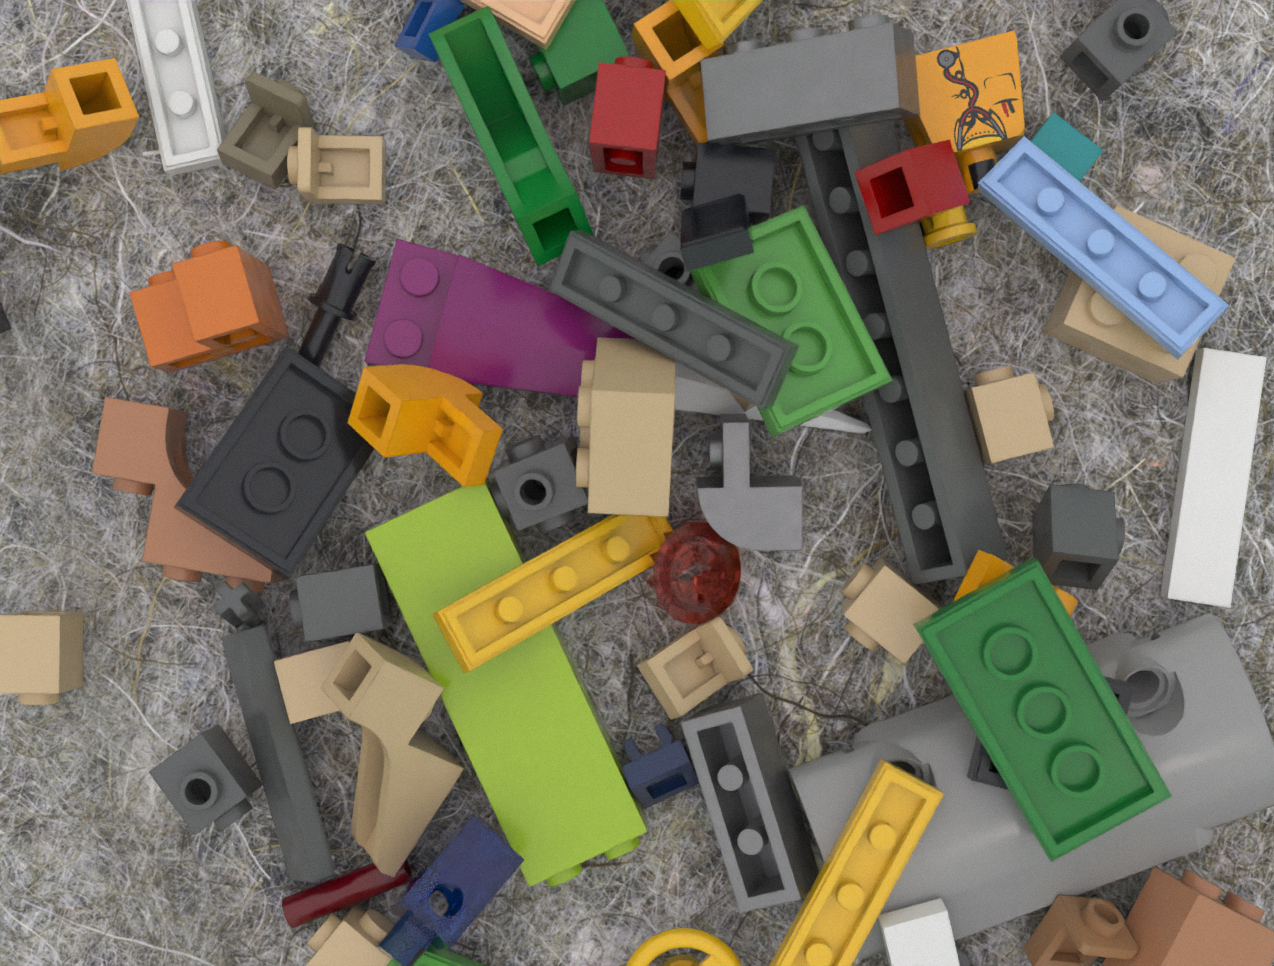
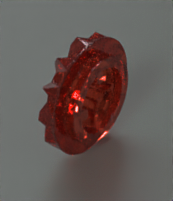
(712, 589)

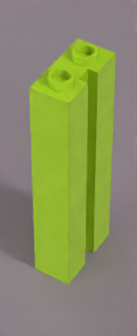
(520, 712)

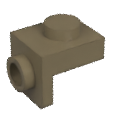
(266, 130)

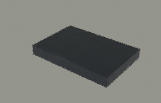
(280, 466)

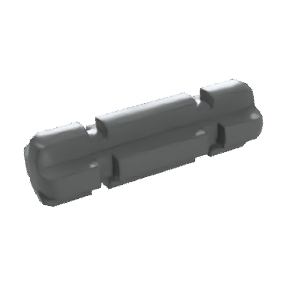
(238, 605)

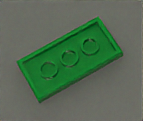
(1042, 709)

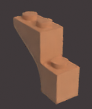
(147, 447)

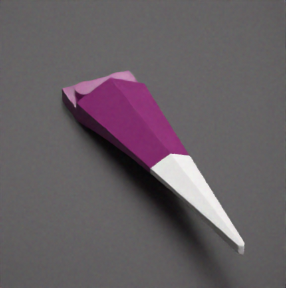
(512, 334)

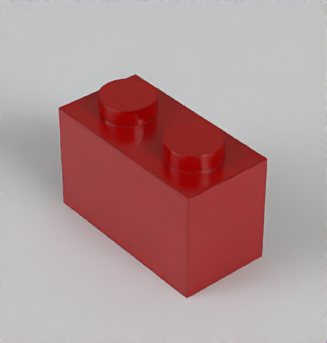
(627, 118)

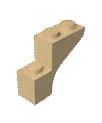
(400, 769)

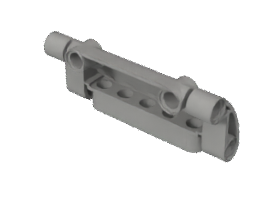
(978, 850)

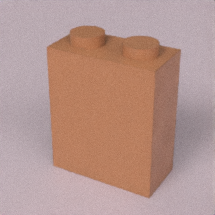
(1189, 926)

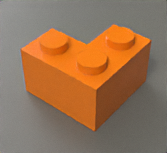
(208, 308)

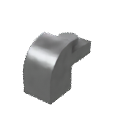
(748, 509)

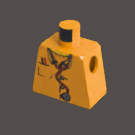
(971, 99)

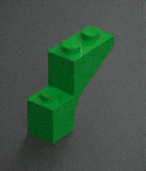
(510, 133)

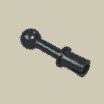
(335, 301)

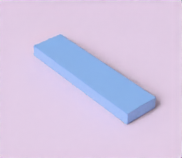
(1102, 248)

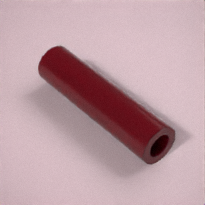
(341, 893)

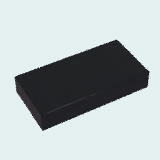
(716, 232)

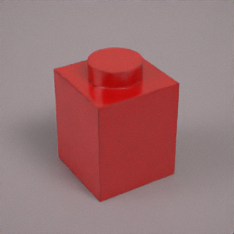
(912, 186)

